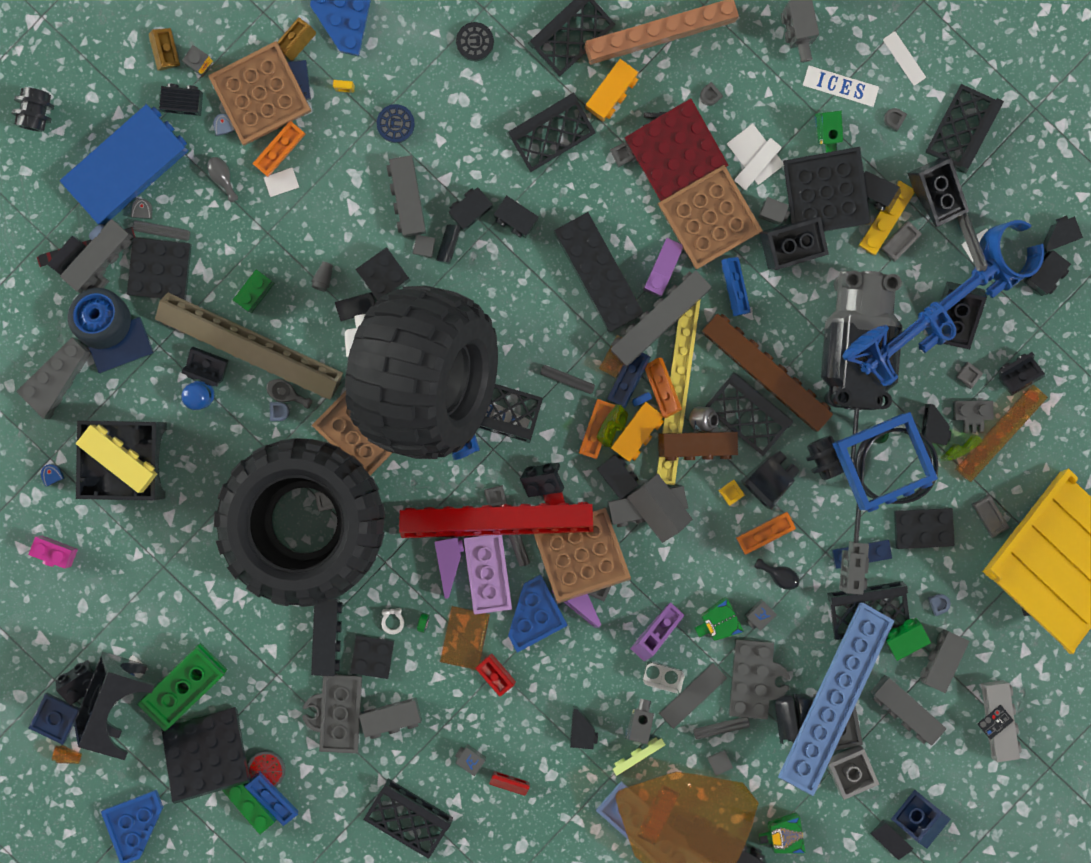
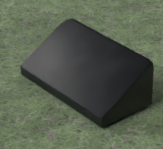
(448, 243)
(66, 255)
(354, 306)
(891, 840)

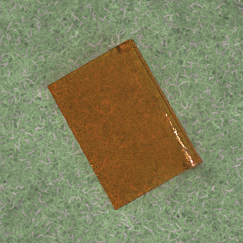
(464, 638)

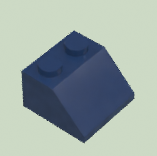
(920, 819)

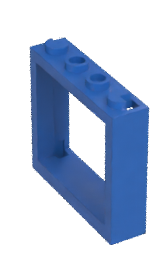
(852, 476)

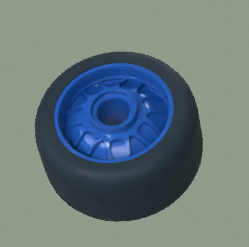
(99, 318)

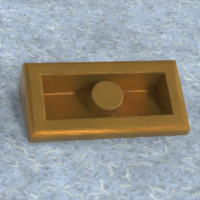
(296, 38)
(164, 49)

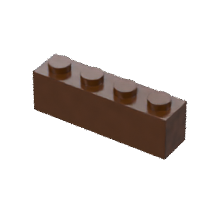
(698, 444)

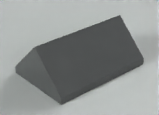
(660, 508)

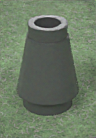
(322, 278)

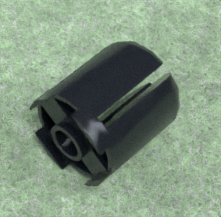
(791, 715)

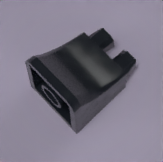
(770, 480)

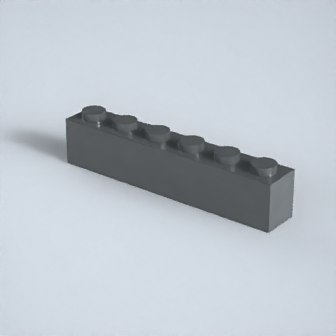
(661, 318)

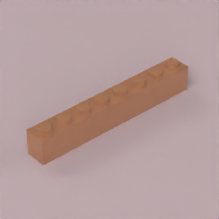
(661, 31)

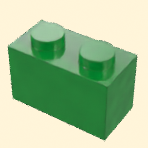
(253, 291)
(907, 639)

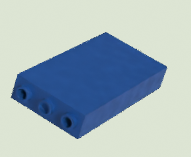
(125, 164)

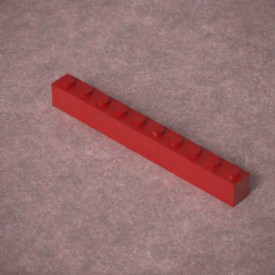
(496, 520)

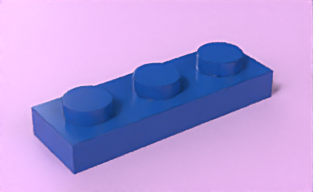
(735, 286)
(271, 798)

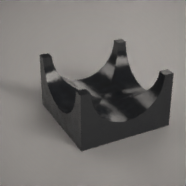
(98, 482)
(108, 685)

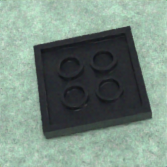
(158, 268)

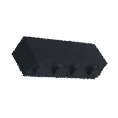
(325, 638)

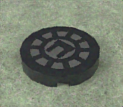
(475, 41)

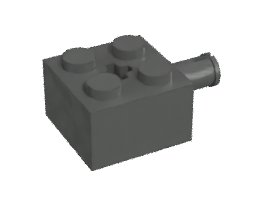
(800, 26)

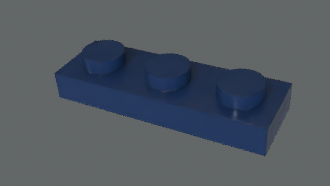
(628, 380)
(878, 551)

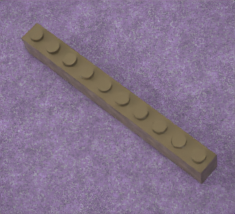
(248, 346)

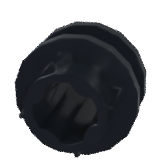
(32, 109)
(825, 457)

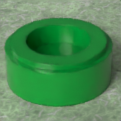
(423, 622)

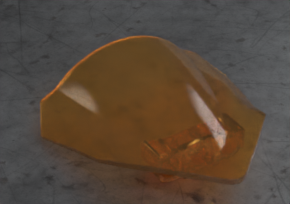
(687, 818)

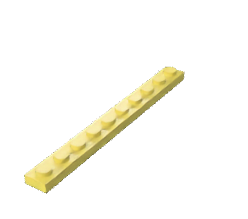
(680, 379)

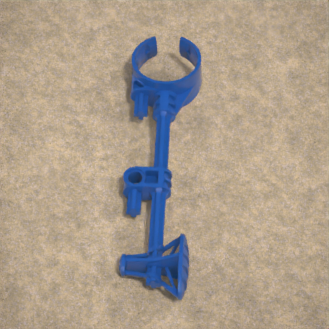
(935, 317)

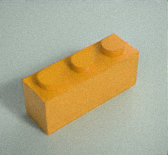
(612, 90)
(637, 432)

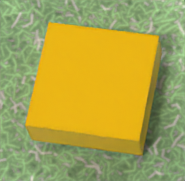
(343, 86)
(731, 492)

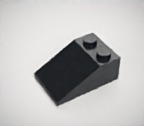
(939, 190)
(794, 243)
(965, 315)

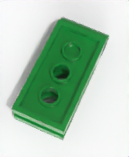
(170, 699)

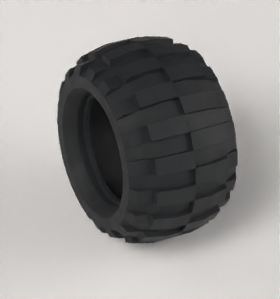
(421, 372)
(248, 533)

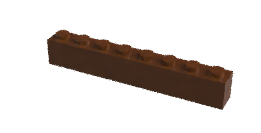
(766, 372)

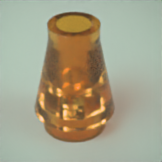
(65, 755)

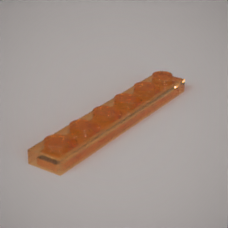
(1001, 433)

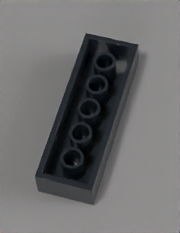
(598, 272)

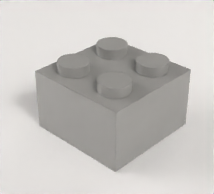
(852, 772)

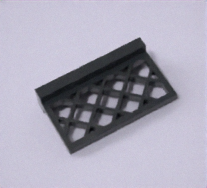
(557, 23)
(543, 117)
(979, 135)
(762, 404)
(509, 429)
(871, 594)
(419, 807)

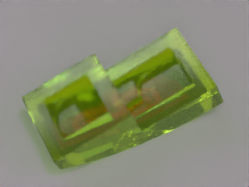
(614, 422)
(957, 451)

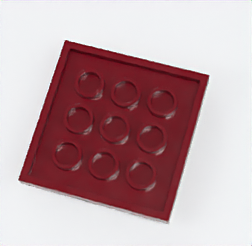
(675, 150)

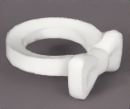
(397, 611)

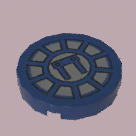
(395, 123)

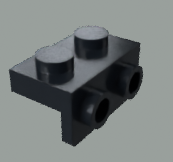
(205, 367)
(1020, 373)
(542, 480)
(74, 684)

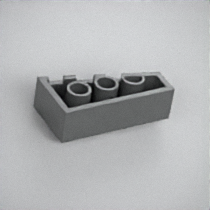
(49, 384)

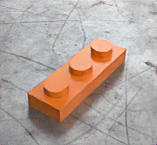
(279, 148)
(662, 387)
(590, 444)
(765, 533)

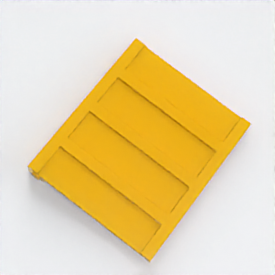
(1049, 561)

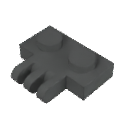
(973, 414)

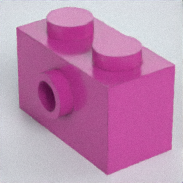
(52, 552)

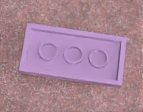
(487, 573)

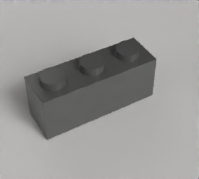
(944, 660)
(390, 718)

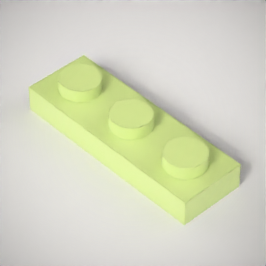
(638, 755)

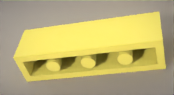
(116, 458)

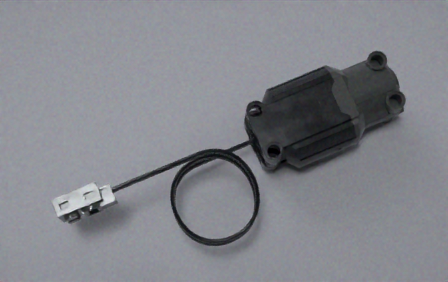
(862, 304)

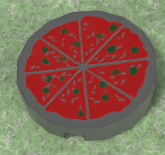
(269, 764)

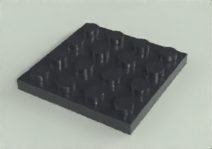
(828, 188)
(205, 755)

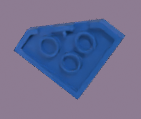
(343, 22)
(535, 615)
(132, 824)

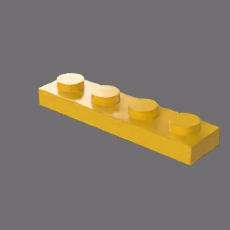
(885, 221)

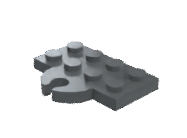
(754, 679)
(337, 713)

